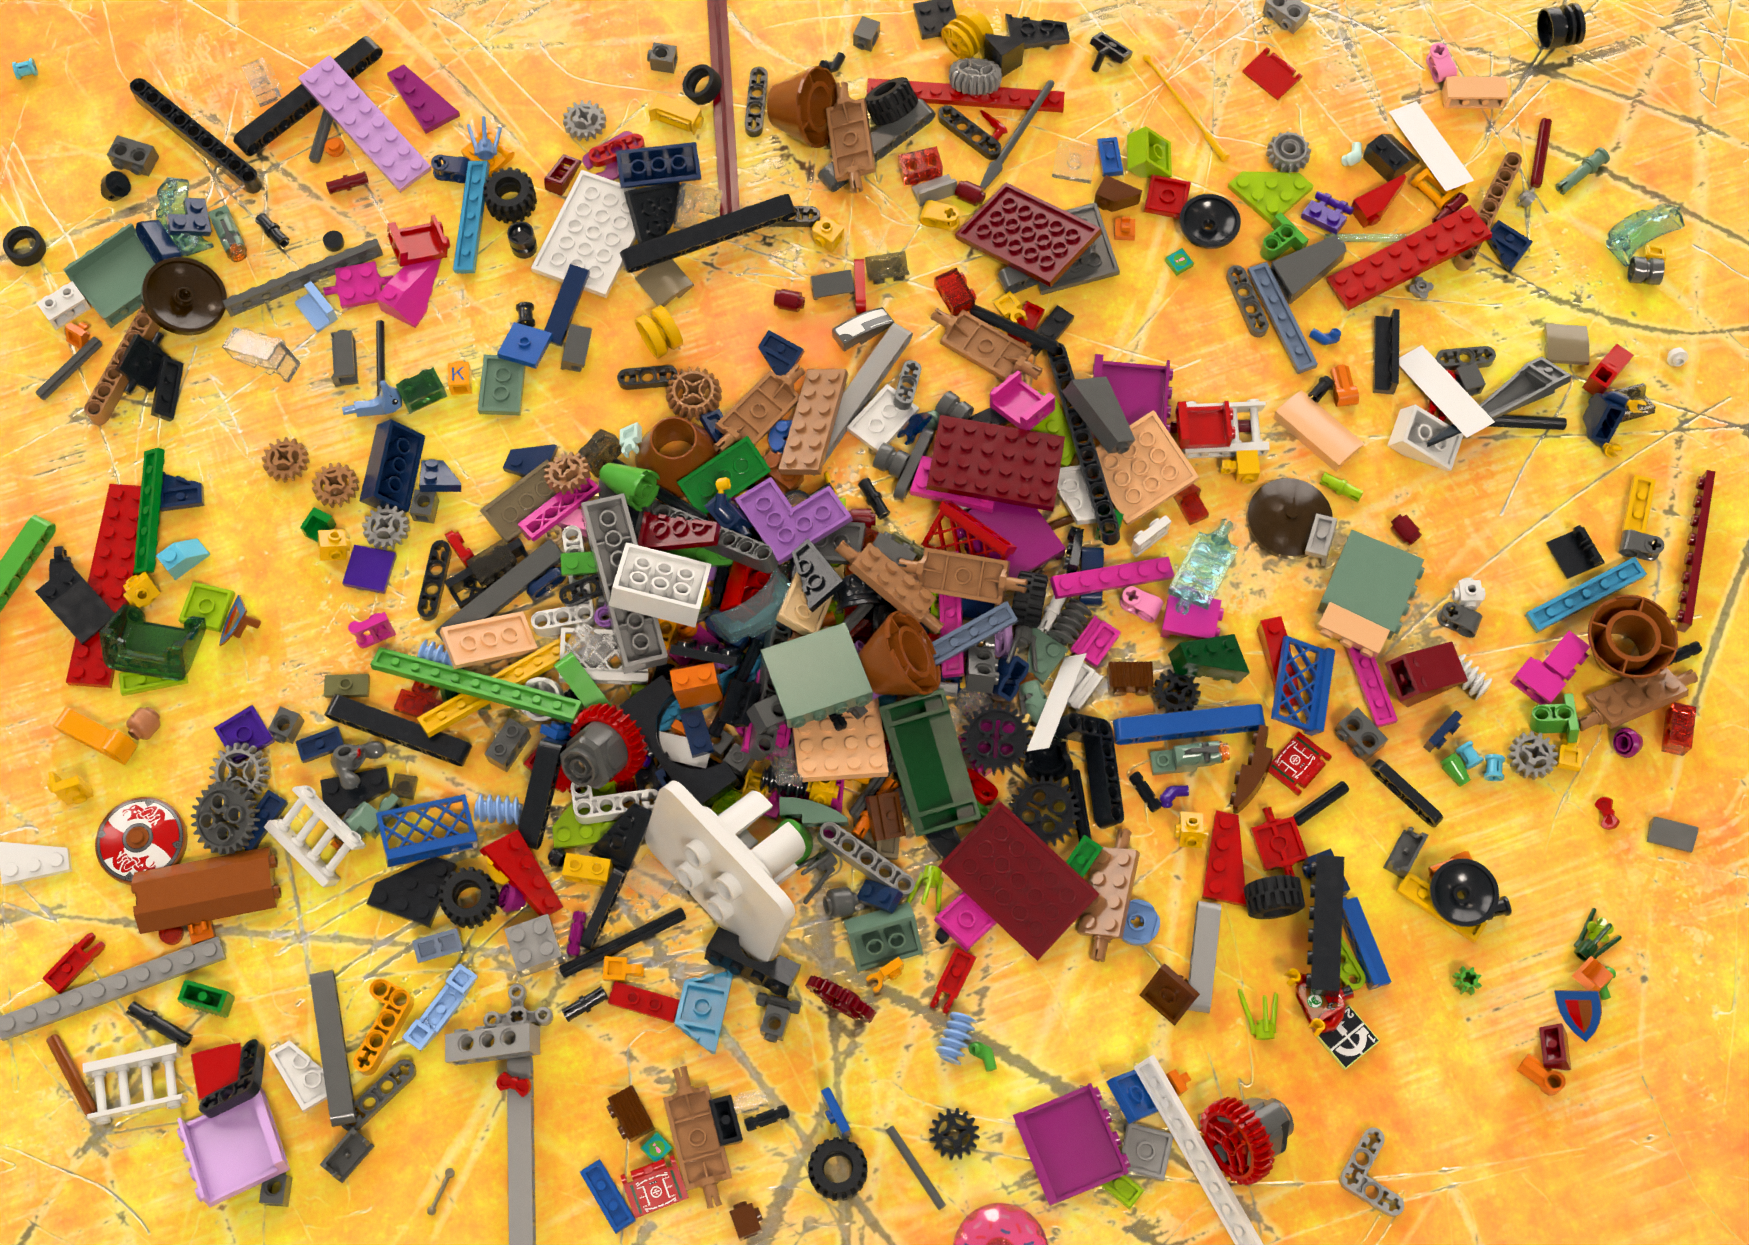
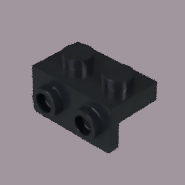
(737, 701)

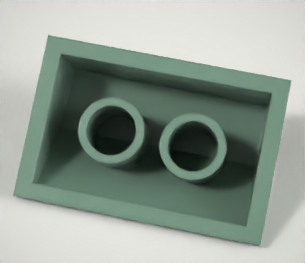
(883, 937)

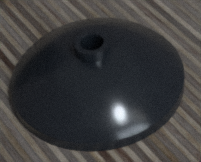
(1210, 212)
(1475, 883)

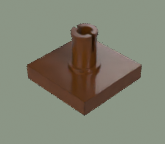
(1169, 994)

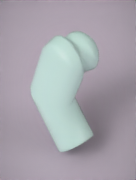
(1353, 157)

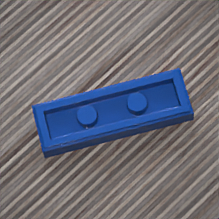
(607, 1196)

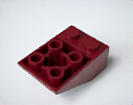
(1425, 673)

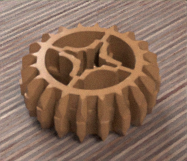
(692, 384)

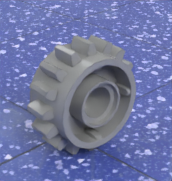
(1292, 143)

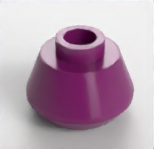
(1627, 742)
(510, 899)

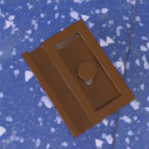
(885, 816)

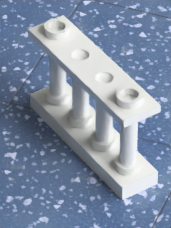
(1252, 406)
(295, 843)
(120, 1065)

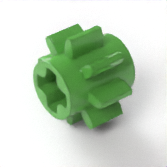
(1466, 986)

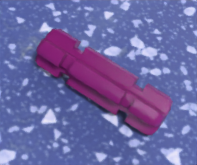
(576, 933)

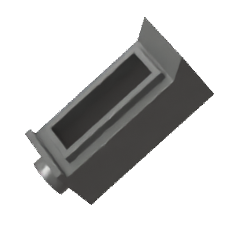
(344, 358)

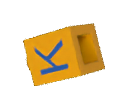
(459, 378)

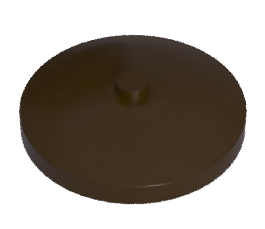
(183, 296)
(1283, 516)

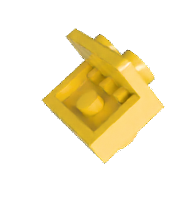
(69, 790)

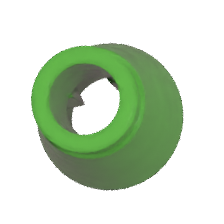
(1455, 769)

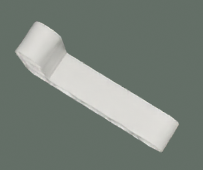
(574, 613)

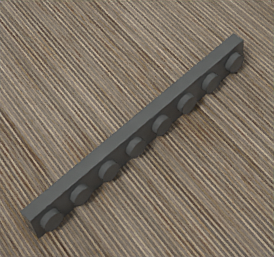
(297, 279)

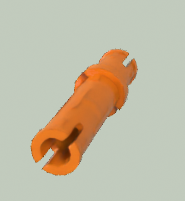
(863, 824)

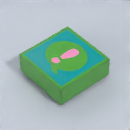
(1179, 261)
(656, 1147)

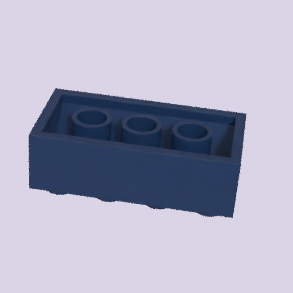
(658, 165)
(392, 466)

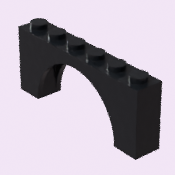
(648, 710)

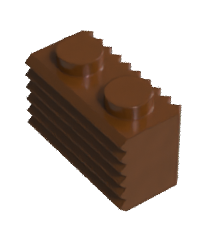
(1130, 678)
(630, 1113)

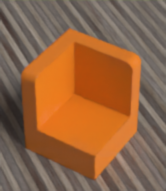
(1592, 975)

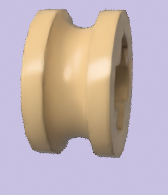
(557, 530)

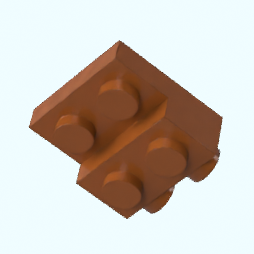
(785, 482)

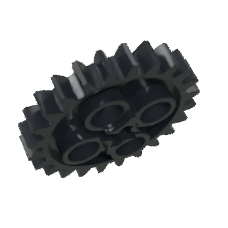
(976, 737)
(1054, 795)

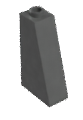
(1307, 266)
(1101, 412)

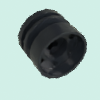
(1561, 26)

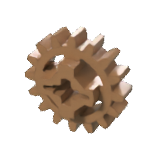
(282, 468)
(567, 473)
(335, 485)

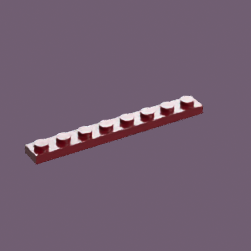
(1693, 558)

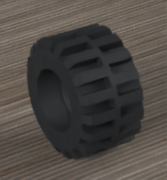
(891, 101)
(505, 182)
(1029, 605)
(460, 882)
(1274, 897)
(833, 1148)

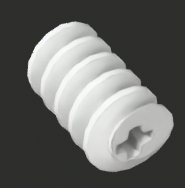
(1475, 681)

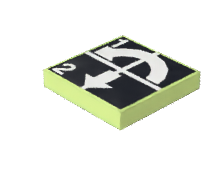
(1349, 1039)

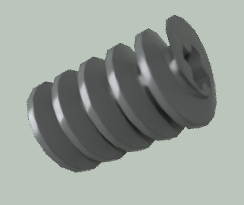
(1070, 621)

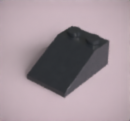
(75, 604)

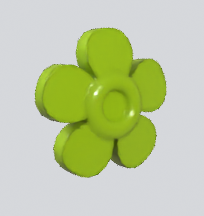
(1597, 928)

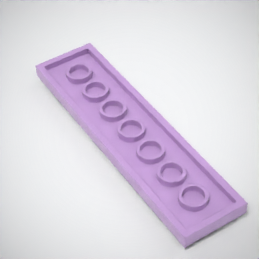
(364, 123)

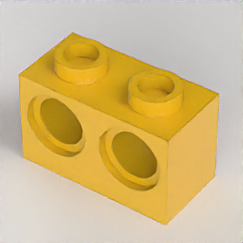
(587, 870)

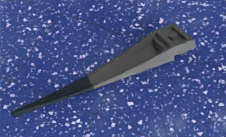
(1529, 384)

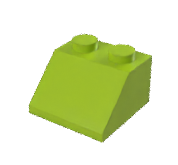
(1148, 154)

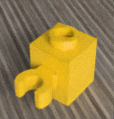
(1244, 465)

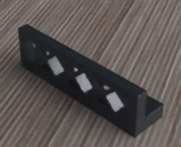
(1386, 353)
(466, 577)

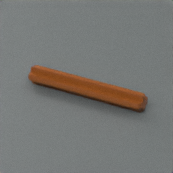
(71, 1074)

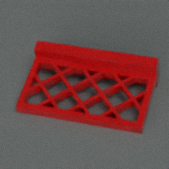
(973, 527)

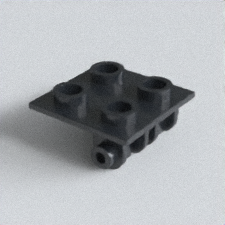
(1575, 552)

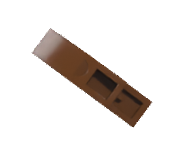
(1252, 777)

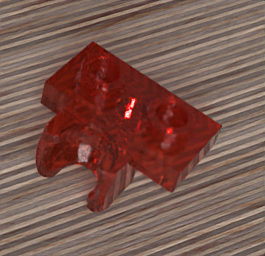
(418, 701)

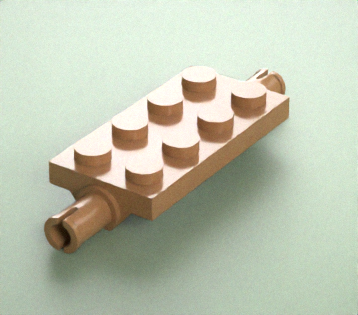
(850, 138)
(985, 345)
(759, 409)
(964, 575)
(891, 583)
(1635, 698)
(1113, 879)
(695, 1138)

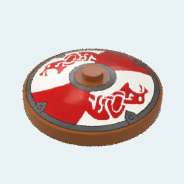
(139, 838)

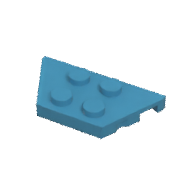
(703, 1008)

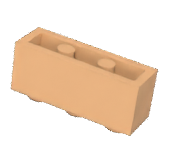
(1475, 92)
(1352, 630)

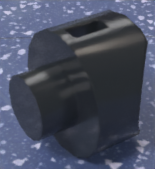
(115, 186)

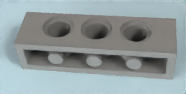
(525, 1044)

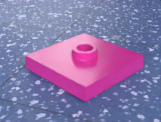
(965, 921)

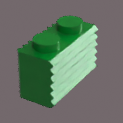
(206, 998)

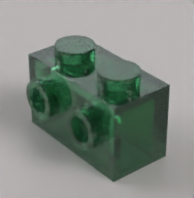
(421, 390)

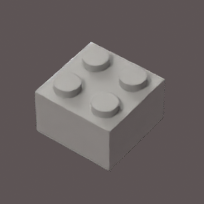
(534, 945)

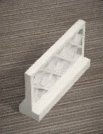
(609, 675)

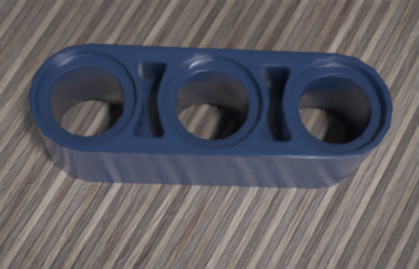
(156, 240)
(1092, 559)

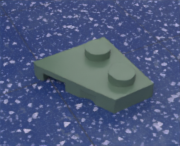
(1048, 653)

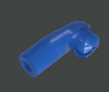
(1327, 338)

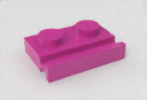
(1096, 641)

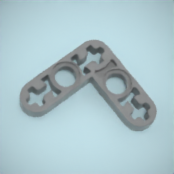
(1363, 1180)

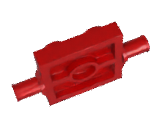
(1278, 843)

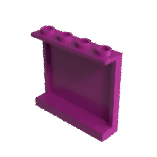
(1138, 387)
(1023, 528)
(1072, 1144)

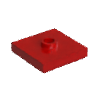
(1166, 196)

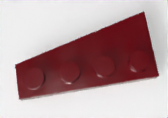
(670, 533)

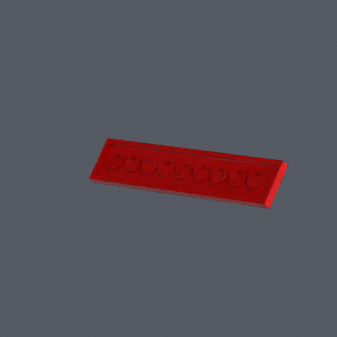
(109, 571)

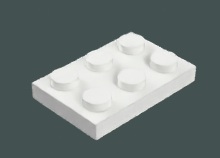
(880, 420)

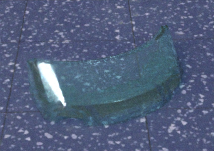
(171, 198)
(1641, 228)
(755, 614)

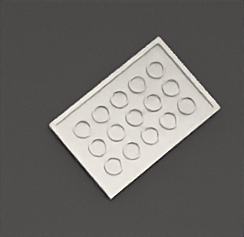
(589, 234)

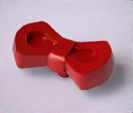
(1609, 820)
(506, 1081)

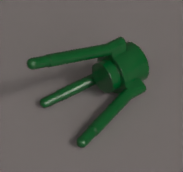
(1589, 948)

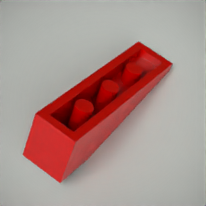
(1271, 636)

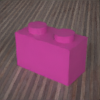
(1566, 655)
(1538, 682)

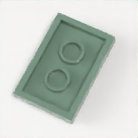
(501, 387)

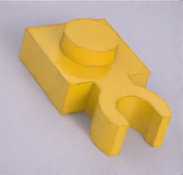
(1010, 307)
(1569, 755)

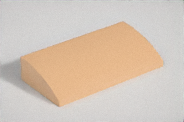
(1318, 430)

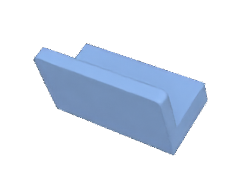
(316, 308)

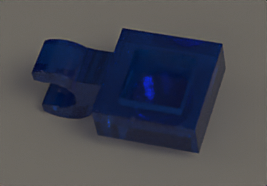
(916, 425)

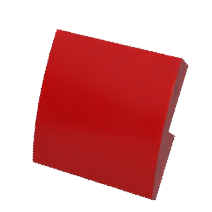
(215, 1068)

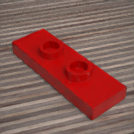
(644, 1002)

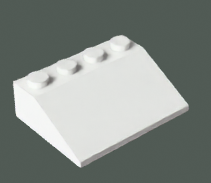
(660, 585)

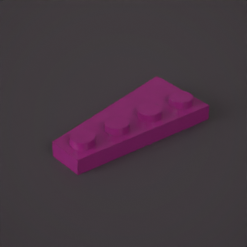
(424, 103)

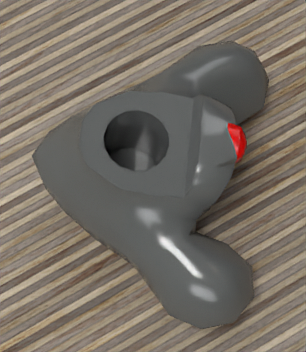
(350, 757)

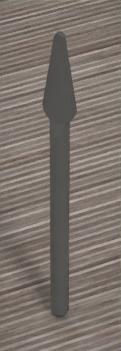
(996, 167)

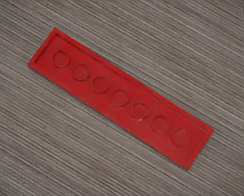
(1409, 257)

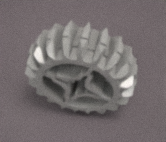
(975, 76)
(246, 766)

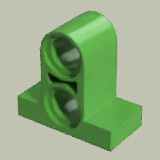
(1276, 239)
(1553, 718)

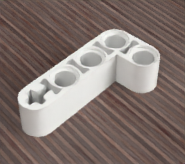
(617, 801)

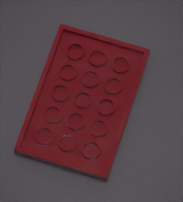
(1028, 234)
(996, 463)
(1018, 880)

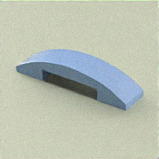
(441, 1009)

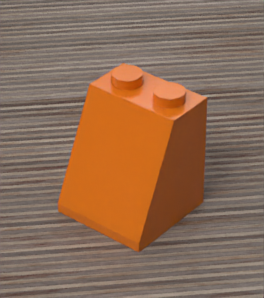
(696, 684)

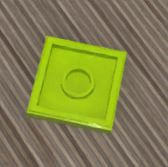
(209, 603)

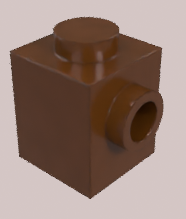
(746, 1220)

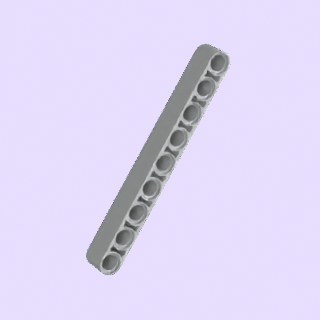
(868, 380)
(521, 1156)

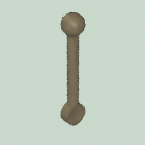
(449, 1174)

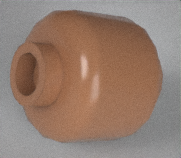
(143, 723)

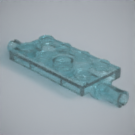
(1203, 569)

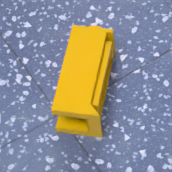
(676, 113)

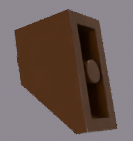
(1116, 195)

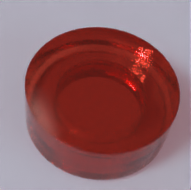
(171, 936)

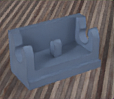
(438, 945)

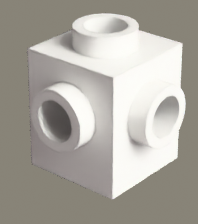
(1468, 593)

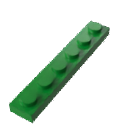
(149, 511)

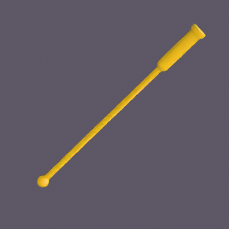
(1207, 135)

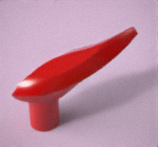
(998, 126)

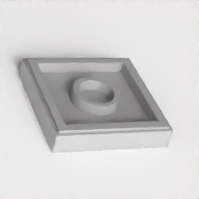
(1147, 1151)

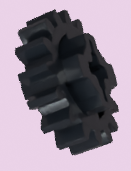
(1171, 700)
(965, 1131)

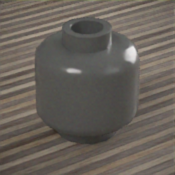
(840, 902)

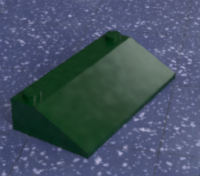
(930, 763)

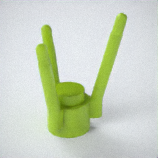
(930, 878)
(1265, 1028)

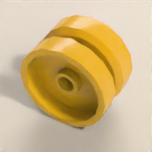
(659, 331)

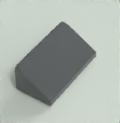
(1672, 834)

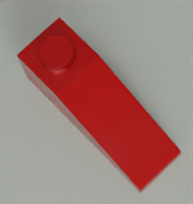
(1373, 204)

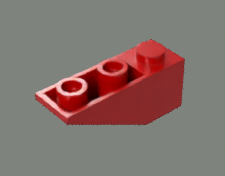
(1607, 370)

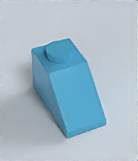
(182, 556)

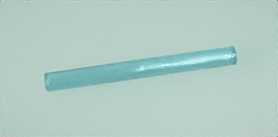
(1368, 237)

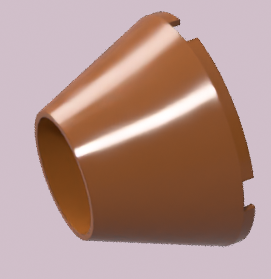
(801, 104)
(674, 468)
(1642, 623)
(900, 658)

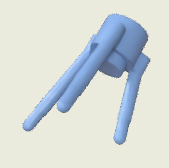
(485, 148)

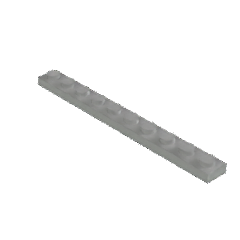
(111, 988)

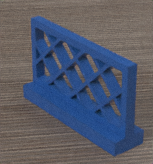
(1317, 693)
(434, 847)

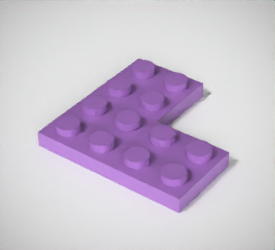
(789, 526)

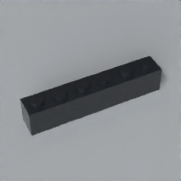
(1326, 925)

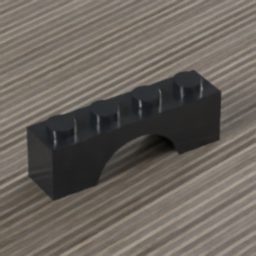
(774, 975)

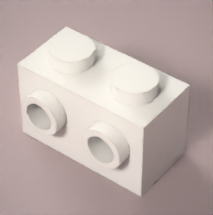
(63, 305)

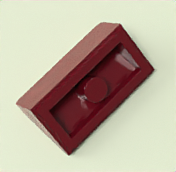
(1555, 1047)

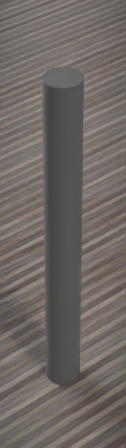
(915, 1167)

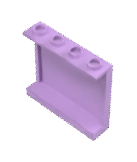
(233, 1150)

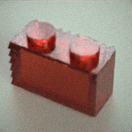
(954, 291)

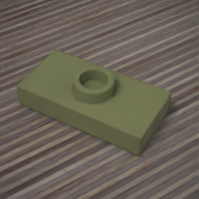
(347, 685)

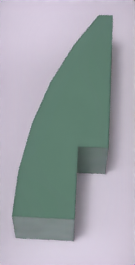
(811, 812)

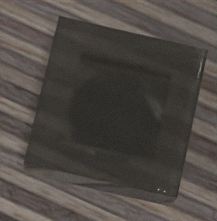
(404, 786)

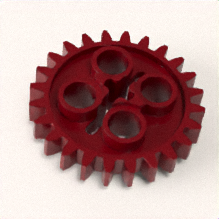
(840, 999)

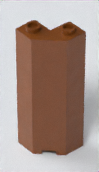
(205, 890)

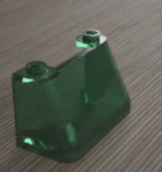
(150, 648)

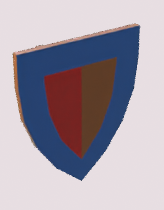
(237, 621)
(1580, 1010)

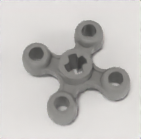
(518, 1009)

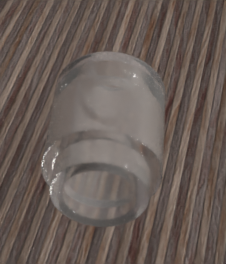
(750, 1102)

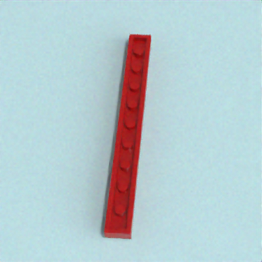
(1002, 98)

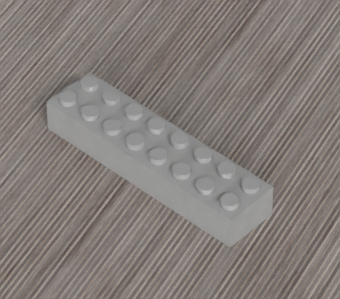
(636, 635)

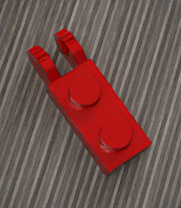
(73, 963)
(953, 978)

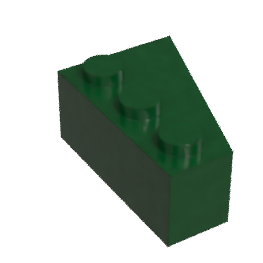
(1210, 657)

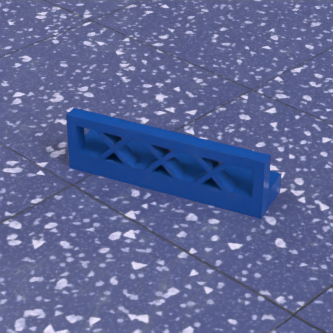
(1364, 944)

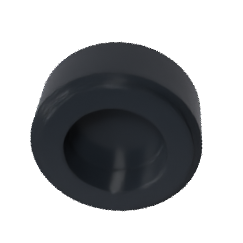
(333, 241)

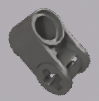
(1640, 545)
(1460, 620)

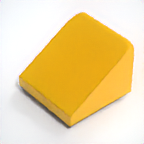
(1654, 252)

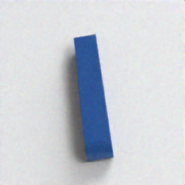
(1188, 724)

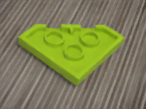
(1270, 191)
(1056, 425)
(572, 834)

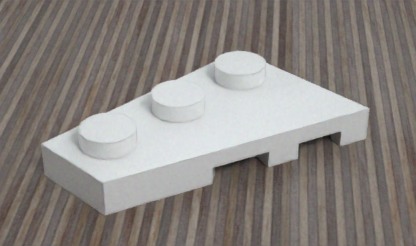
(1074, 495)
(31, 862)
(300, 1074)

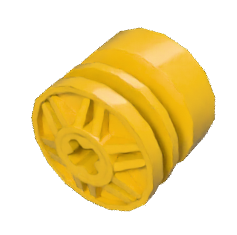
(966, 33)

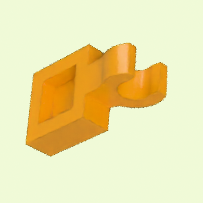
(618, 968)
(891, 970)

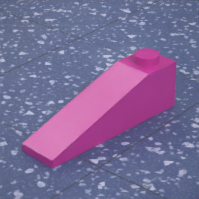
(409, 292)

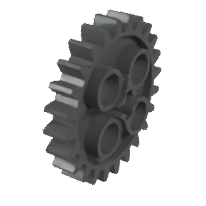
(215, 834)

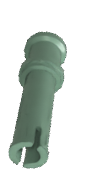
(1589, 166)

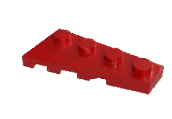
(519, 865)
(1225, 868)

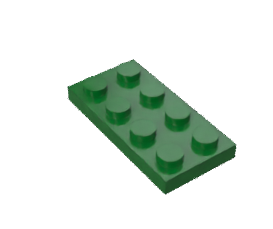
(739, 463)

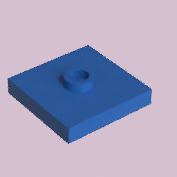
(525, 345)
(1132, 1096)
(834, 1113)

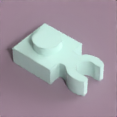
(629, 438)

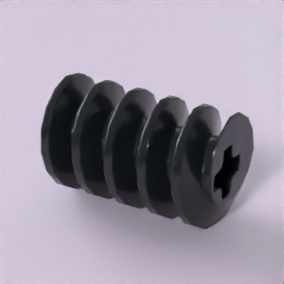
(768, 779)

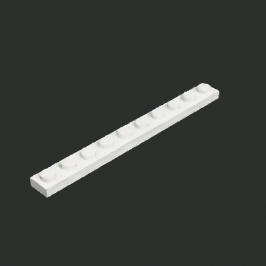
(1196, 1153)

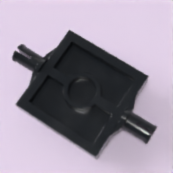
(141, 363)

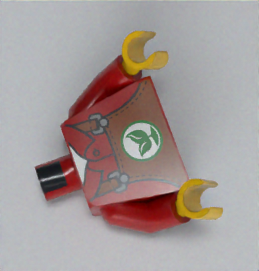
(1321, 1012)

